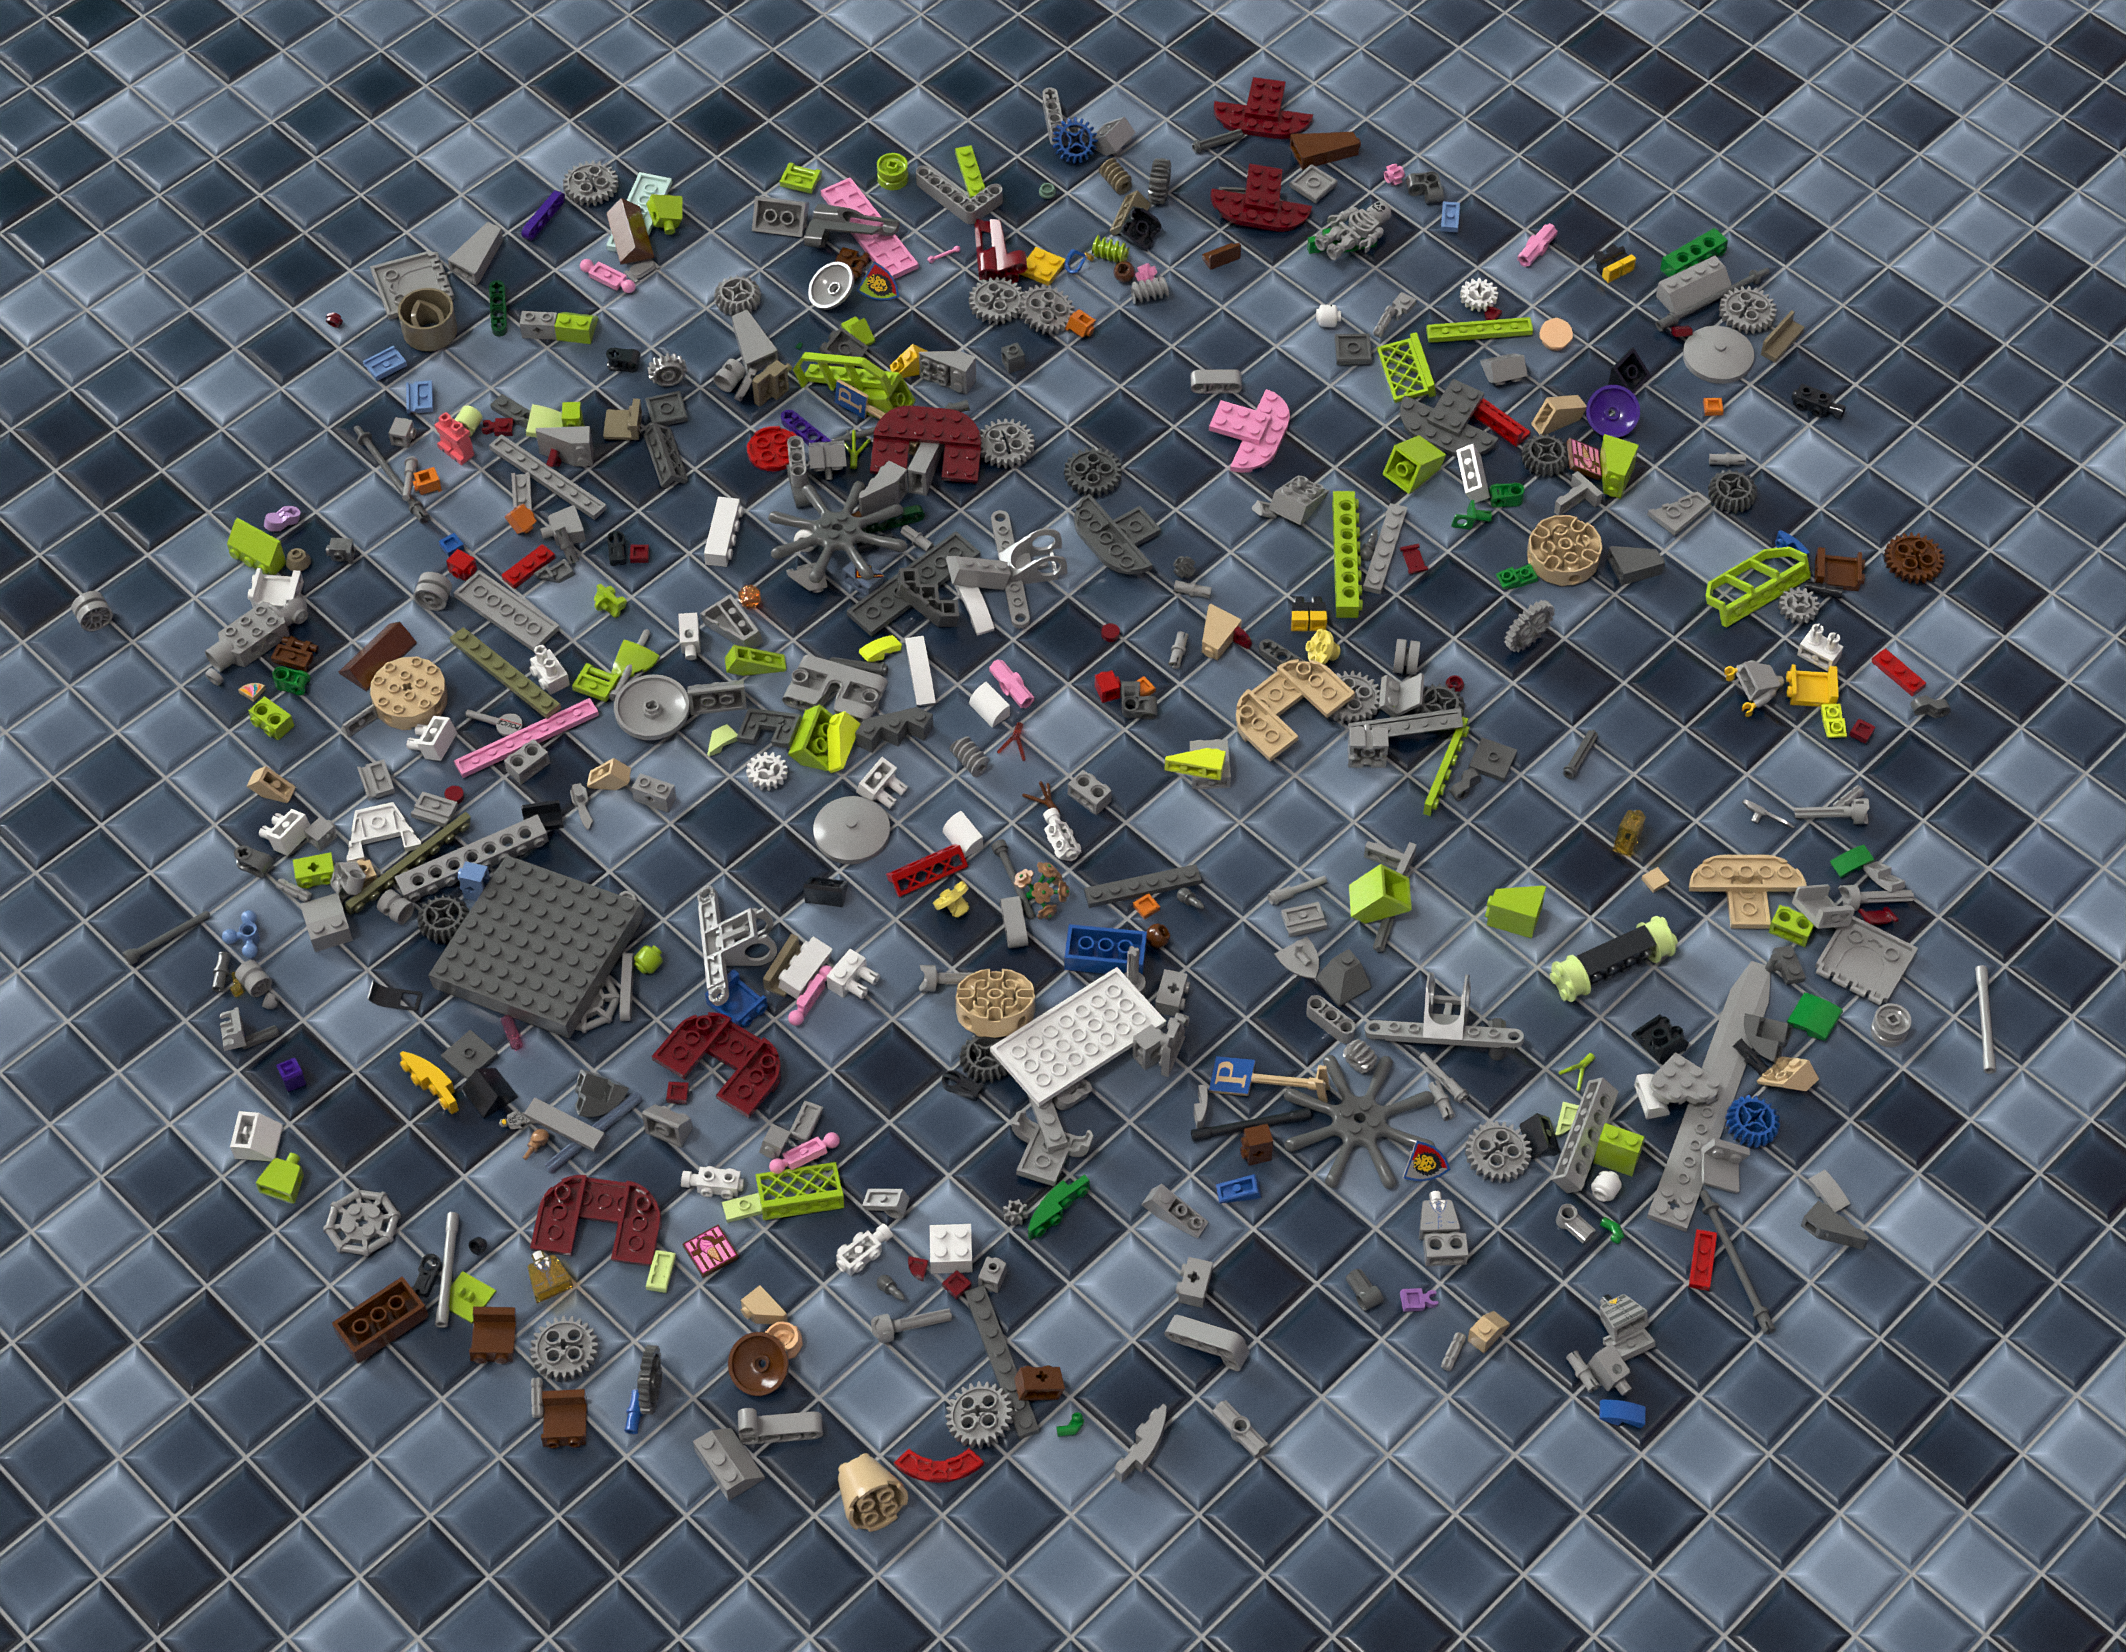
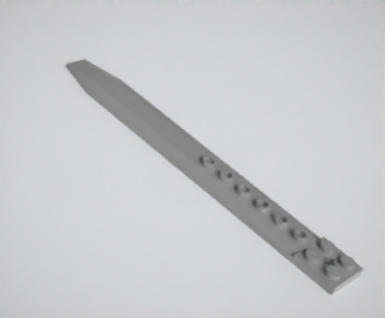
(1702, 1121)

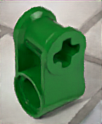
(1508, 495)
(290, 680)

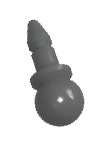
(1367, 552)
(1186, 896)
(887, 1285)

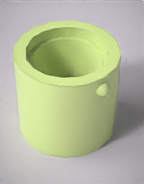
(469, 418)

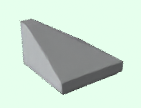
(1262, 509)

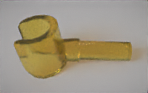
(236, 989)

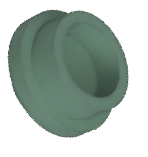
(1047, 191)

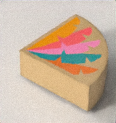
(252, 690)

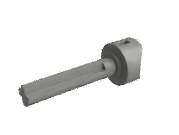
(1857, 811)
(1852, 896)
(1132, 973)
(931, 978)
(884, 1327)

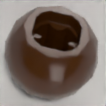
(1124, 271)
(1157, 935)

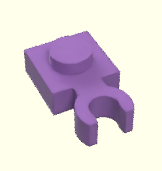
(1415, 1300)

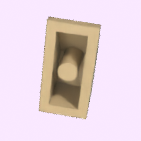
(609, 776)
(270, 785)
(762, 1308)
(1487, 1331)

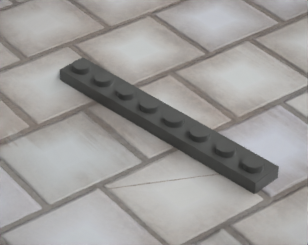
(1000, 1359)

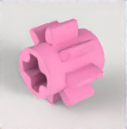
(1394, 174)
(1145, 272)

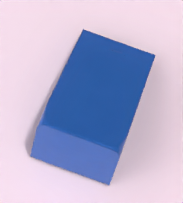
(1239, 1189)

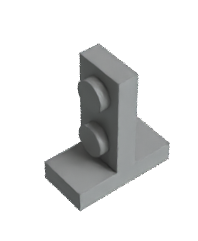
(1581, 490)
(1391, 857)

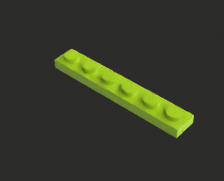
(1479, 329)
(1444, 771)

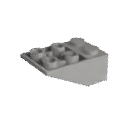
(949, 369)
(884, 490)
(1298, 499)

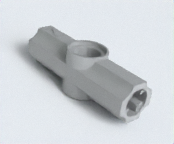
(1249, 1437)

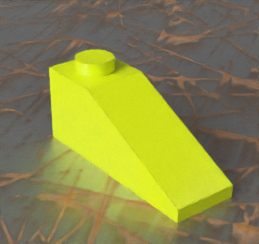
(840, 739)
(1200, 763)

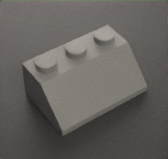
(780, 216)
(978, 572)
(717, 697)
(727, 1462)

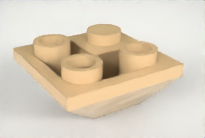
(1790, 1074)

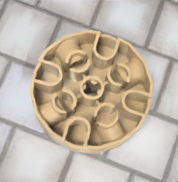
(1564, 550)
(408, 692)
(995, 1002)

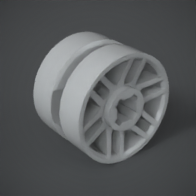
(432, 591)
(92, 611)
(1406, 656)
(1890, 1025)

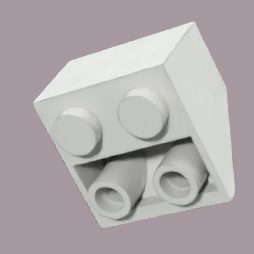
(255, 1137)

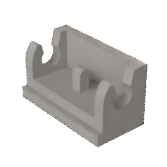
(232, 1030)

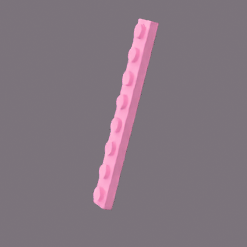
(538, 731)

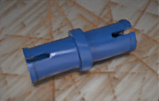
(633, 1413)

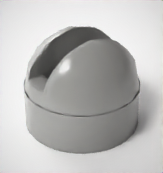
(270, 1001)

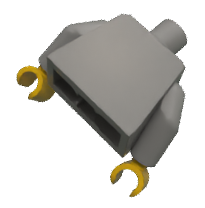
(1757, 681)

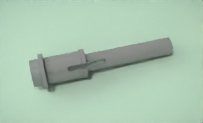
(411, 464)
(1288, 892)
(1454, 1089)

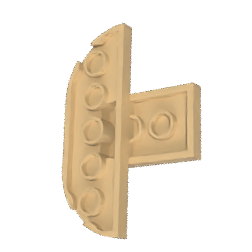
(1746, 884)

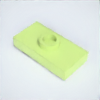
(742, 1207)
(660, 1271)

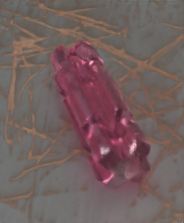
(511, 1032)

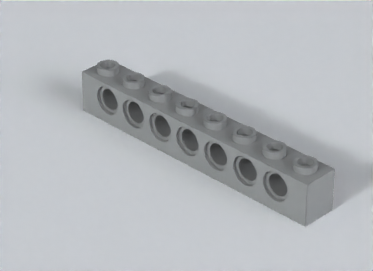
(477, 850)

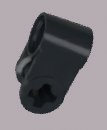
(625, 359)

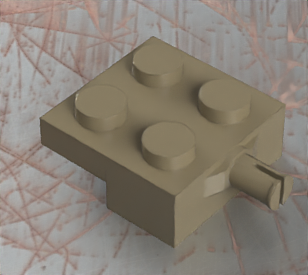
(771, 382)

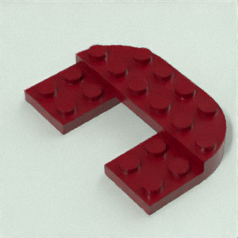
(929, 426)
(715, 1034)
(604, 1201)

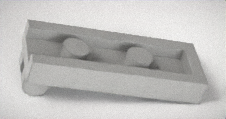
(521, 490)

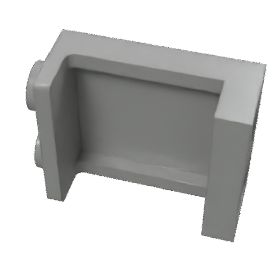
(1207, 783)
(1819, 908)

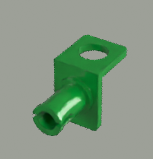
(1472, 515)

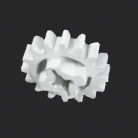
(1478, 294)
(769, 771)

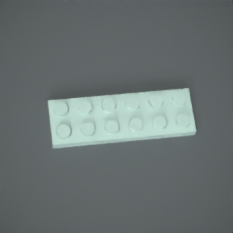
(641, 191)

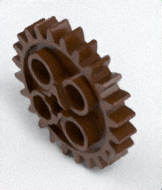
(1914, 558)

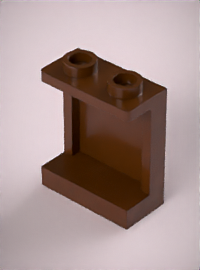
(1839, 570)

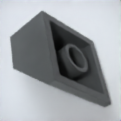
(1344, 978)

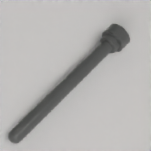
(1001, 849)
(133, 955)

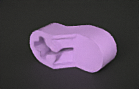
(285, 516)

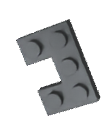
(782, 723)

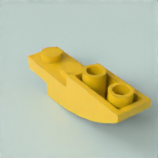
(431, 1077)

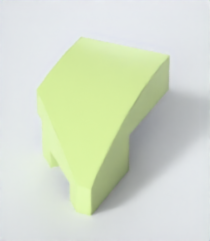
(721, 737)
(1566, 1118)

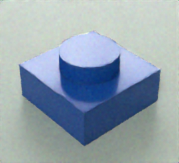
(451, 544)

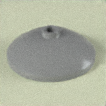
(831, 285)

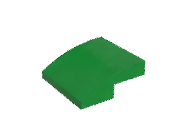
(1815, 1016)

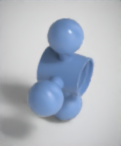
(250, 941)

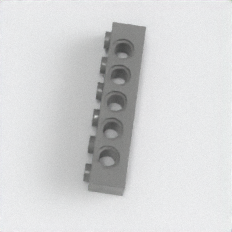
(1584, 1135)

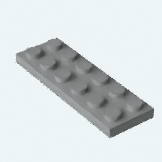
(506, 610)

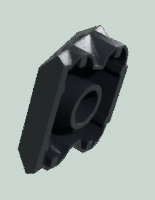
(1140, 228)
(1661, 1038)

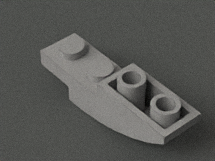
(1147, 1442)

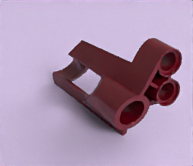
(996, 261)

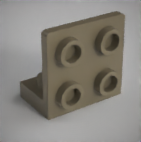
(624, 423)

